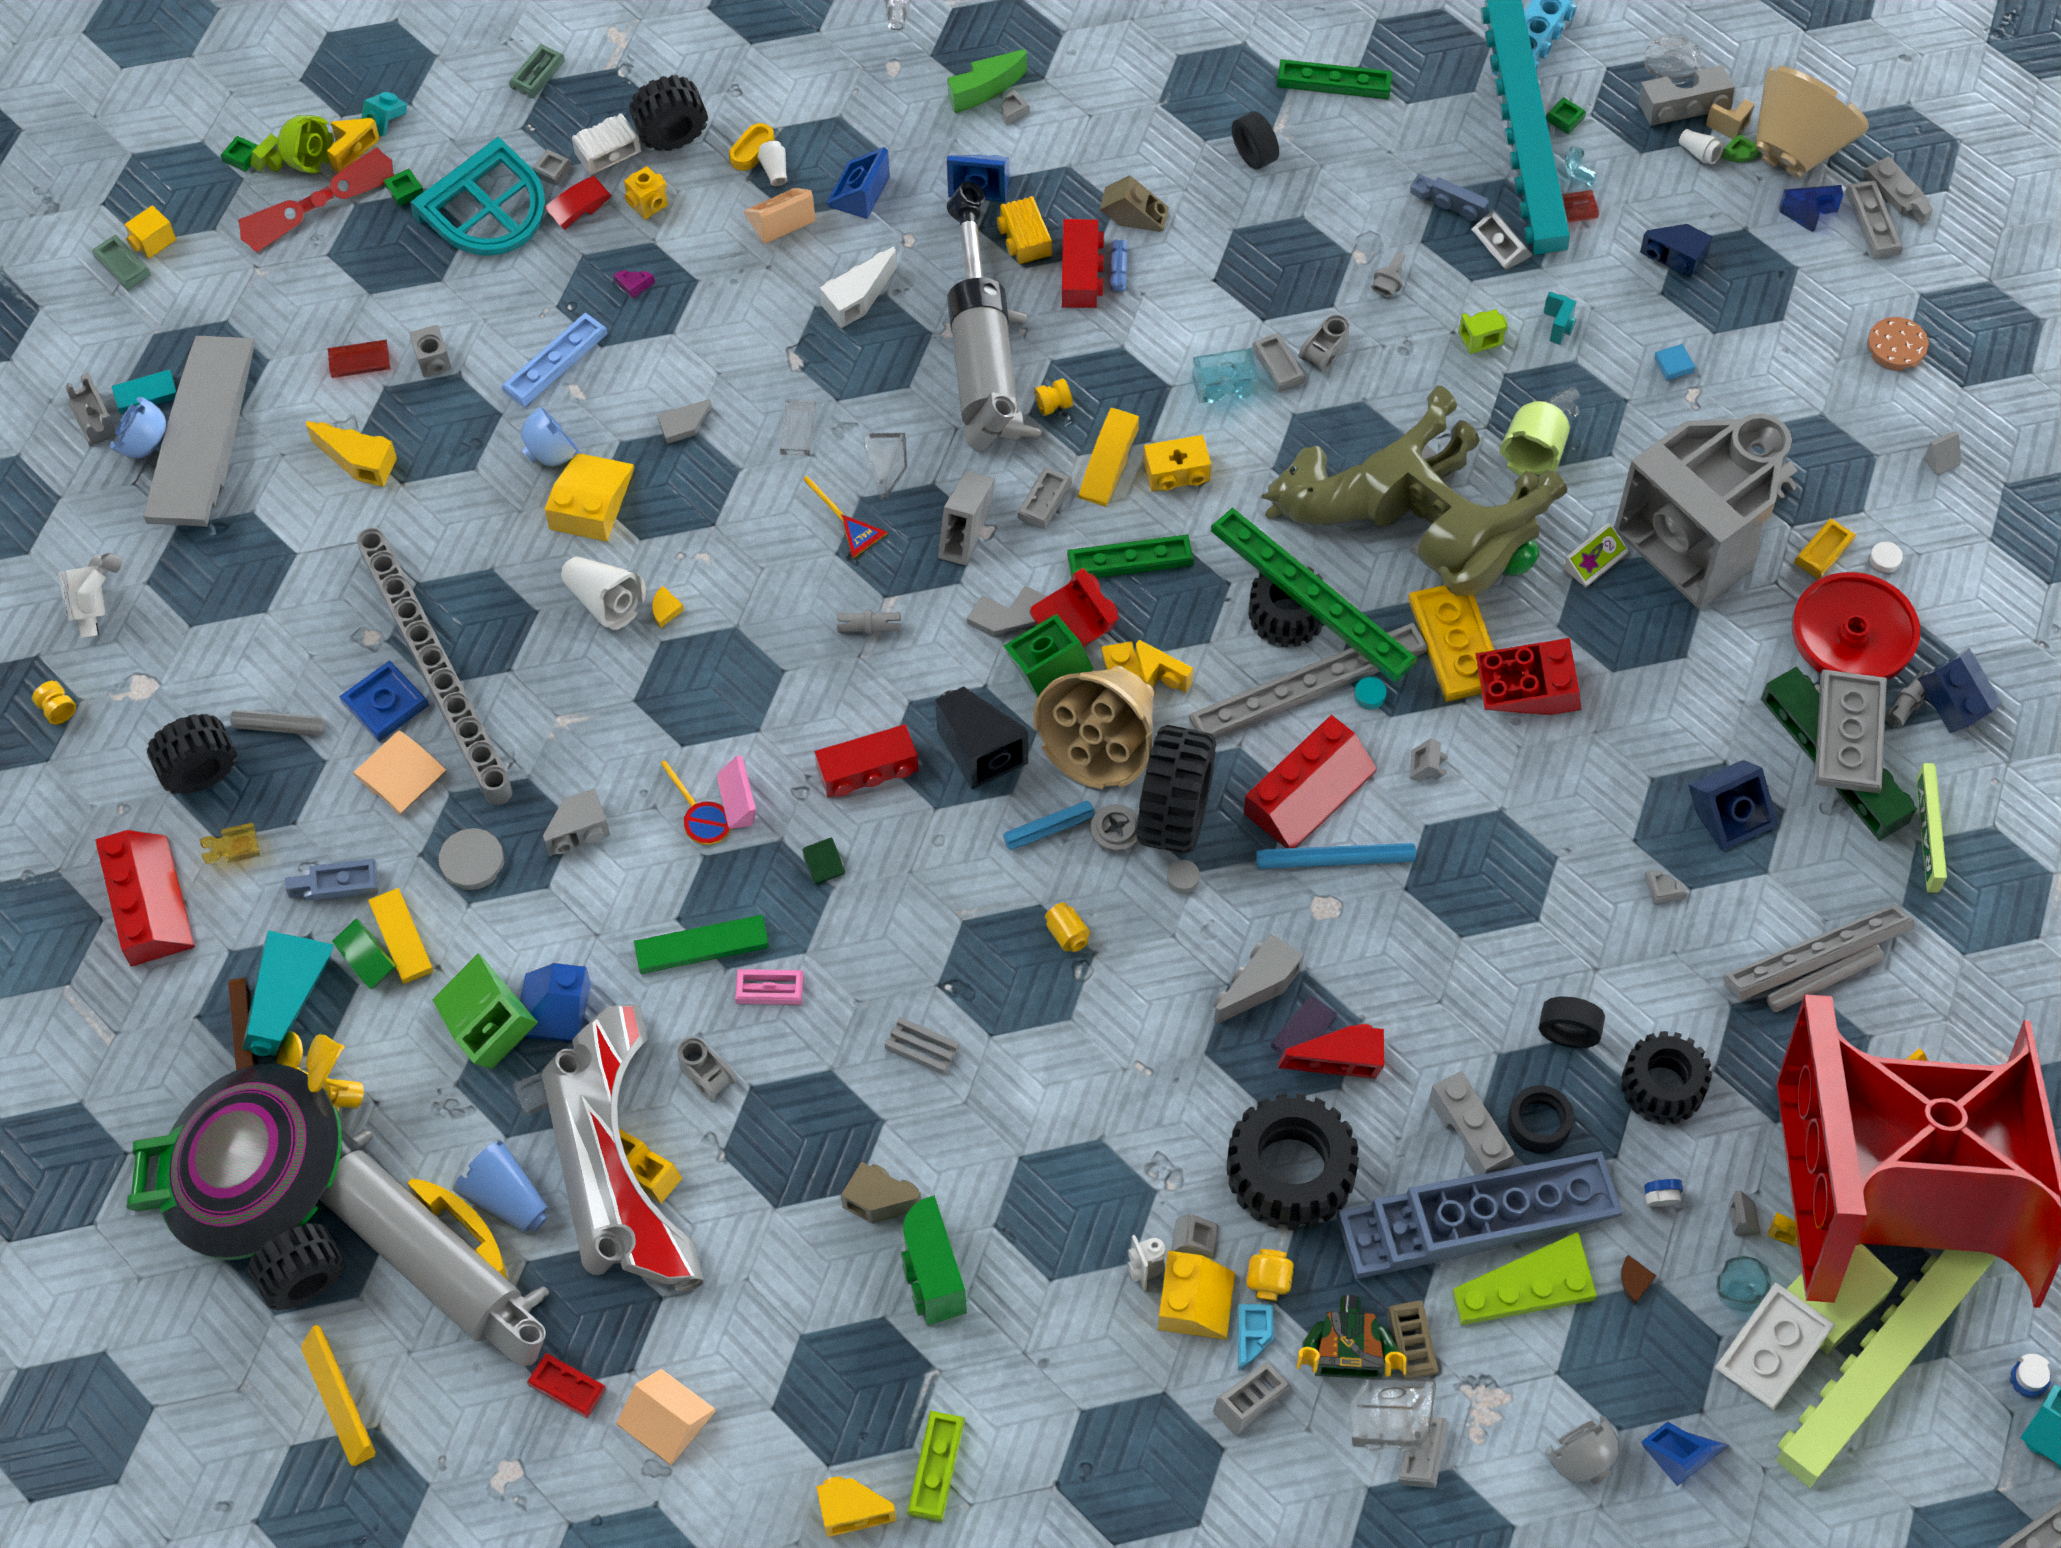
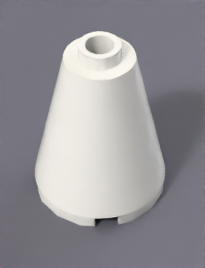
(605, 590)

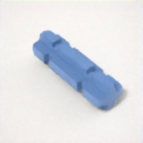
(1118, 265)

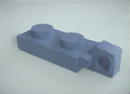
(1450, 196)
(334, 880)

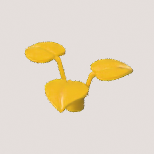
(320, 1061)

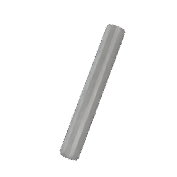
(1824, 978)

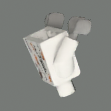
(83, 591)

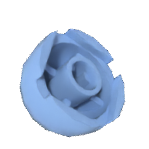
(140, 430)
(546, 440)

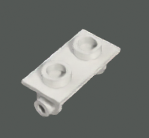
(1145, 1260)

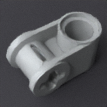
(1324, 346)
(709, 1072)

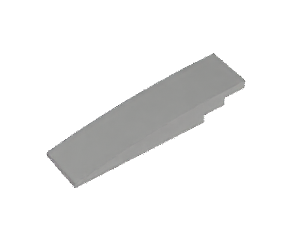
(200, 432)

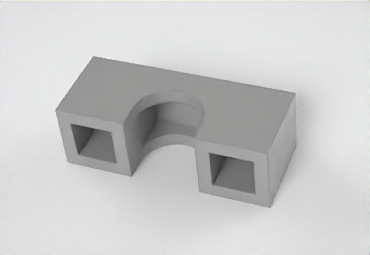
(1665, 102)
(1461, 1108)

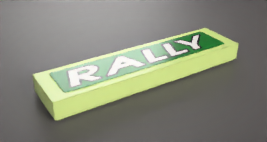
(1931, 827)

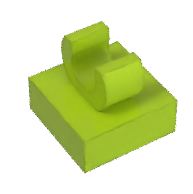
(267, 154)

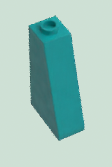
(283, 984)

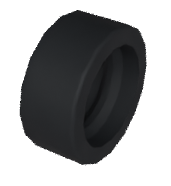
(1255, 140)
(1571, 1022)
(1547, 1096)

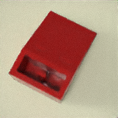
(1530, 678)

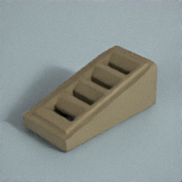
(1406, 1311)

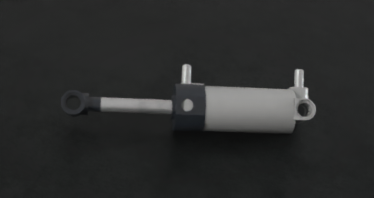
(982, 337)

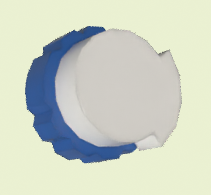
(1663, 1192)
(2031, 1376)

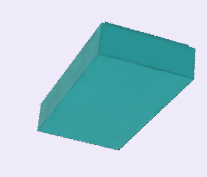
(155, 388)

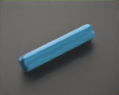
(1048, 825)

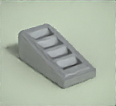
(1235, 1412)

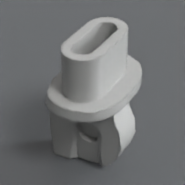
(1388, 279)

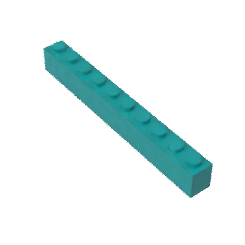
(1526, 126)

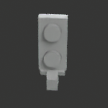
(1899, 190)

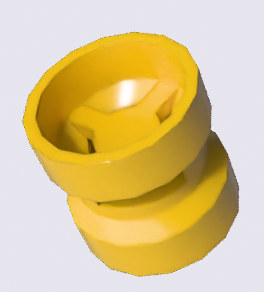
(1052, 397)
(55, 704)

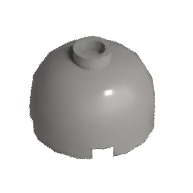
(1586, 1452)

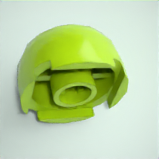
(305, 143)

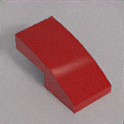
(571, 204)

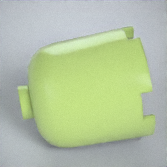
(1535, 438)

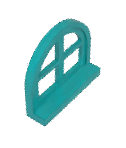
(463, 178)

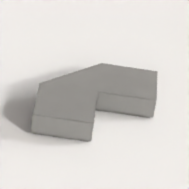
(998, 619)

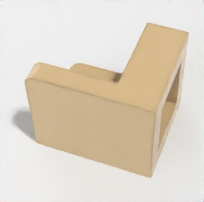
(1730, 121)

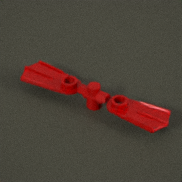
(271, 223)

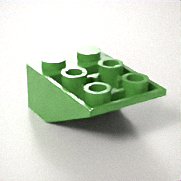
(483, 1013)

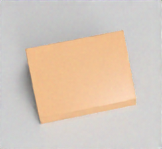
(782, 214)
(664, 1415)

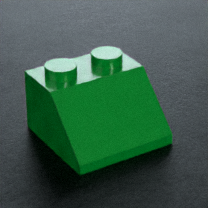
(1047, 654)

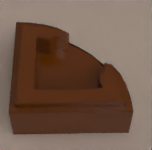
(1635, 1279)

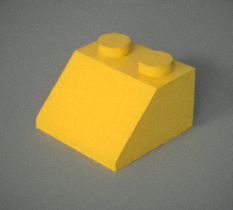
(1195, 1296)

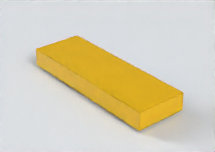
(401, 936)

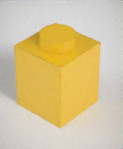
(149, 232)

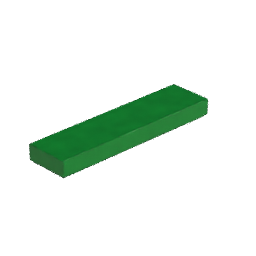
(1334, 79)
(1132, 556)
(701, 944)

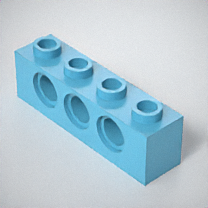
(1545, 23)

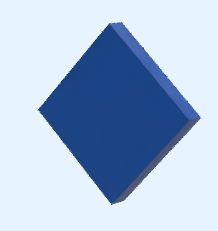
(384, 701)

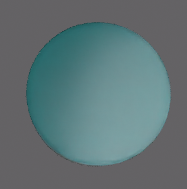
(1370, 693)

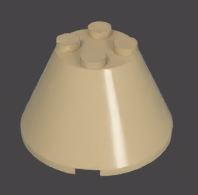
(1803, 121)
(1097, 726)

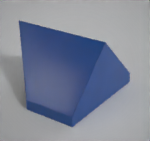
(1680, 1452)

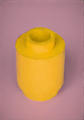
(1067, 927)

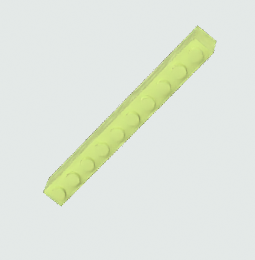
(1881, 1362)

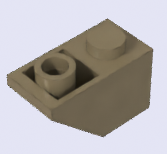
(1134, 205)
(877, 1195)

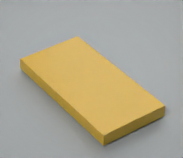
(1453, 636)

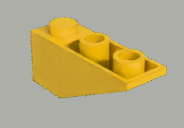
(360, 455)

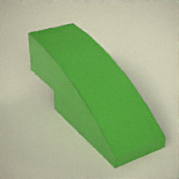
(986, 80)

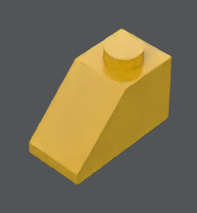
(852, 1506)

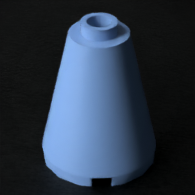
(502, 1189)

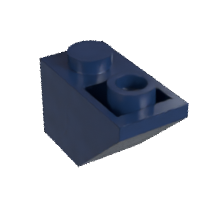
(1677, 247)

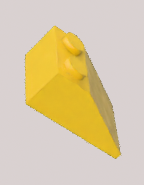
(588, 496)

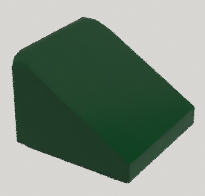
(823, 861)

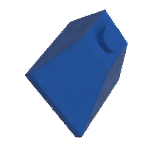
(987, 171)
(557, 1000)

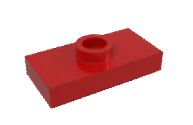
(566, 1385)

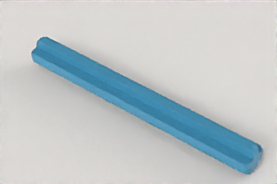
(1335, 855)

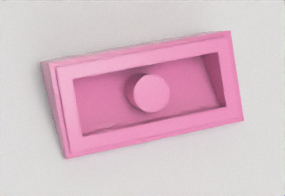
(736, 794)

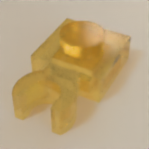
(236, 844)

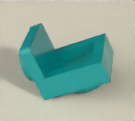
(382, 109)
(1563, 310)

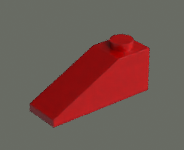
(1345, 1052)

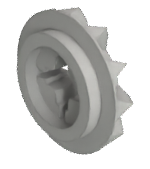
(1120, 816)

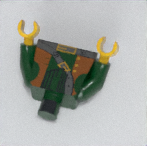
(1350, 1345)

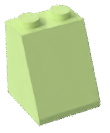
(1860, 1294)

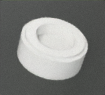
(1886, 557)

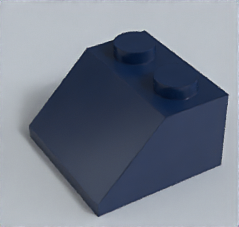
(1960, 691)
(1734, 803)

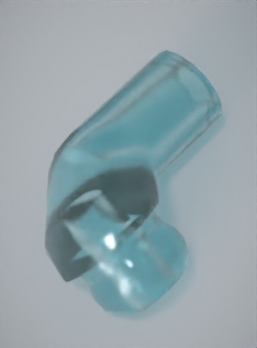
(1576, 166)

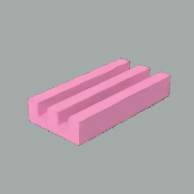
(777, 993)

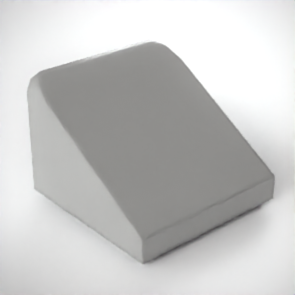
(1944, 453)
(1743, 1215)
(1194, 1235)

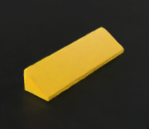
(337, 1397)

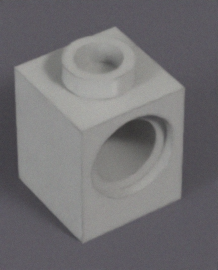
(430, 350)

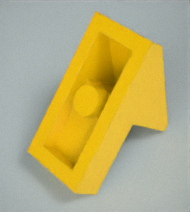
(352, 141)
(1159, 665)

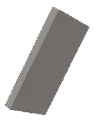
(1850, 731)

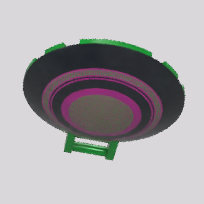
(242, 1161)

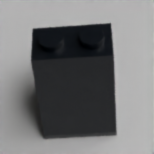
(980, 736)

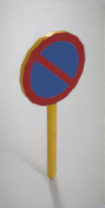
(704, 820)

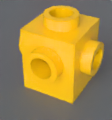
(646, 192)

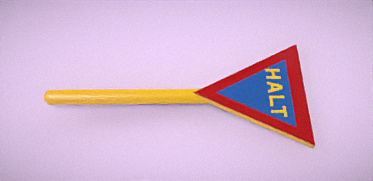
(859, 534)

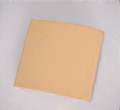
(399, 772)

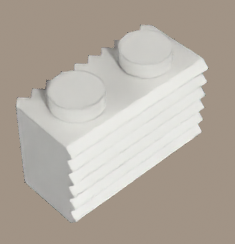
(605, 144)

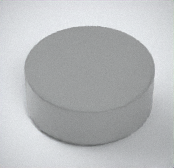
(1183, 876)

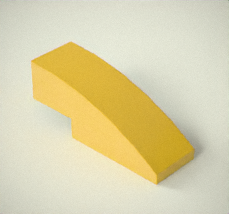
(1109, 457)
(653, 1172)

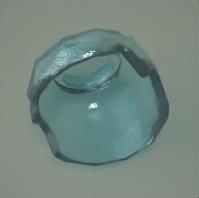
(1743, 1283)

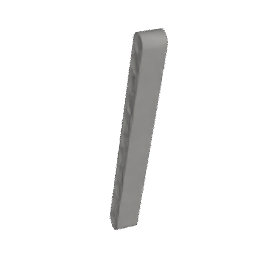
(437, 675)

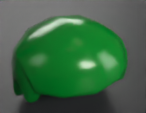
(1522, 559)

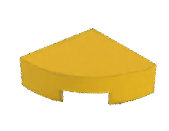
(665, 607)
(1783, 1229)

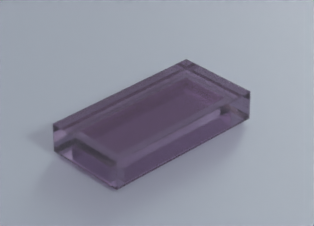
(1307, 1024)

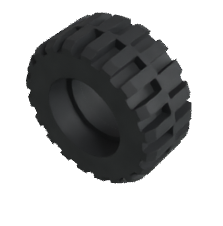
(1176, 789)
(1298, 1121)

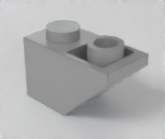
(576, 823)

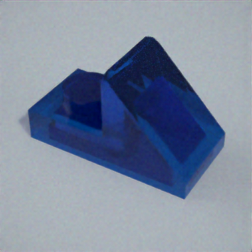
(1806, 204)

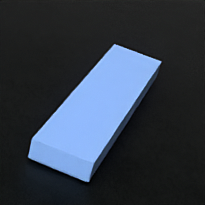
(554, 360)

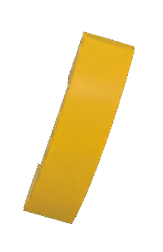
(438, 1199)

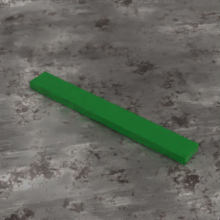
(1314, 595)

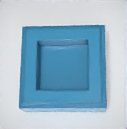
(1674, 362)

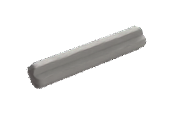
(277, 722)

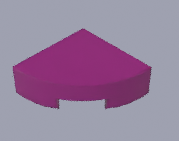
(634, 282)

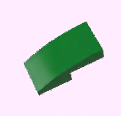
(364, 954)

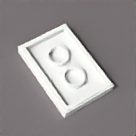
(1774, 1346)

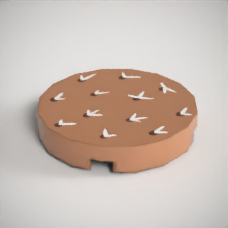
(1897, 343)

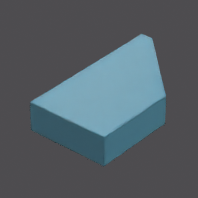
(1254, 1331)

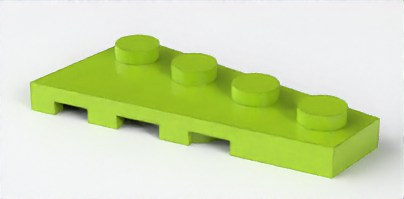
(1533, 1283)

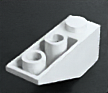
(855, 291)

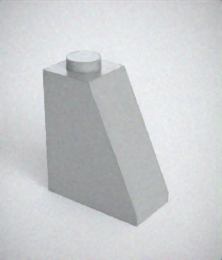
(965, 517)

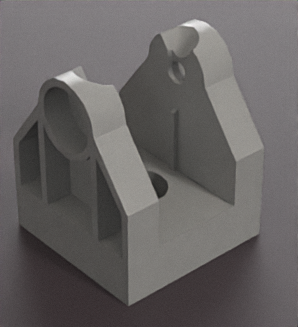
(1702, 500)

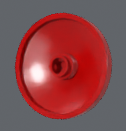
(1856, 626)

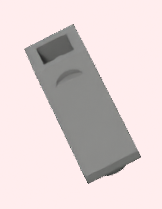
(1265, 977)

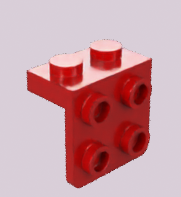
(1079, 607)

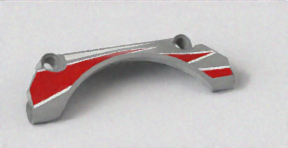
(606, 1201)

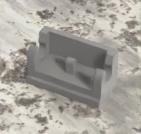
(90, 411)

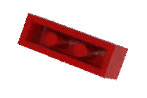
(1081, 263)
(866, 761)

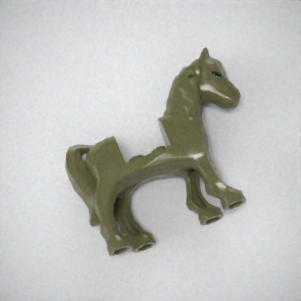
(1466, 540)

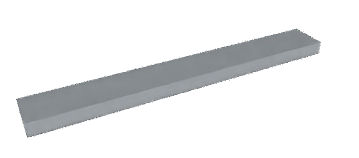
(1296, 687)

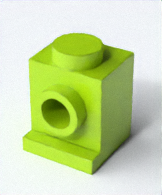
(1482, 330)

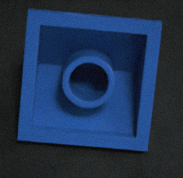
(861, 184)

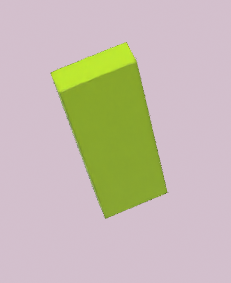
(936, 1466)

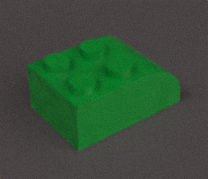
(931, 1264)

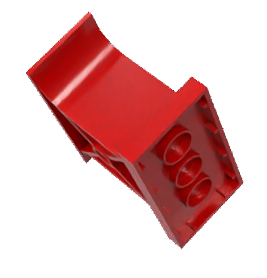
(1916, 1154)

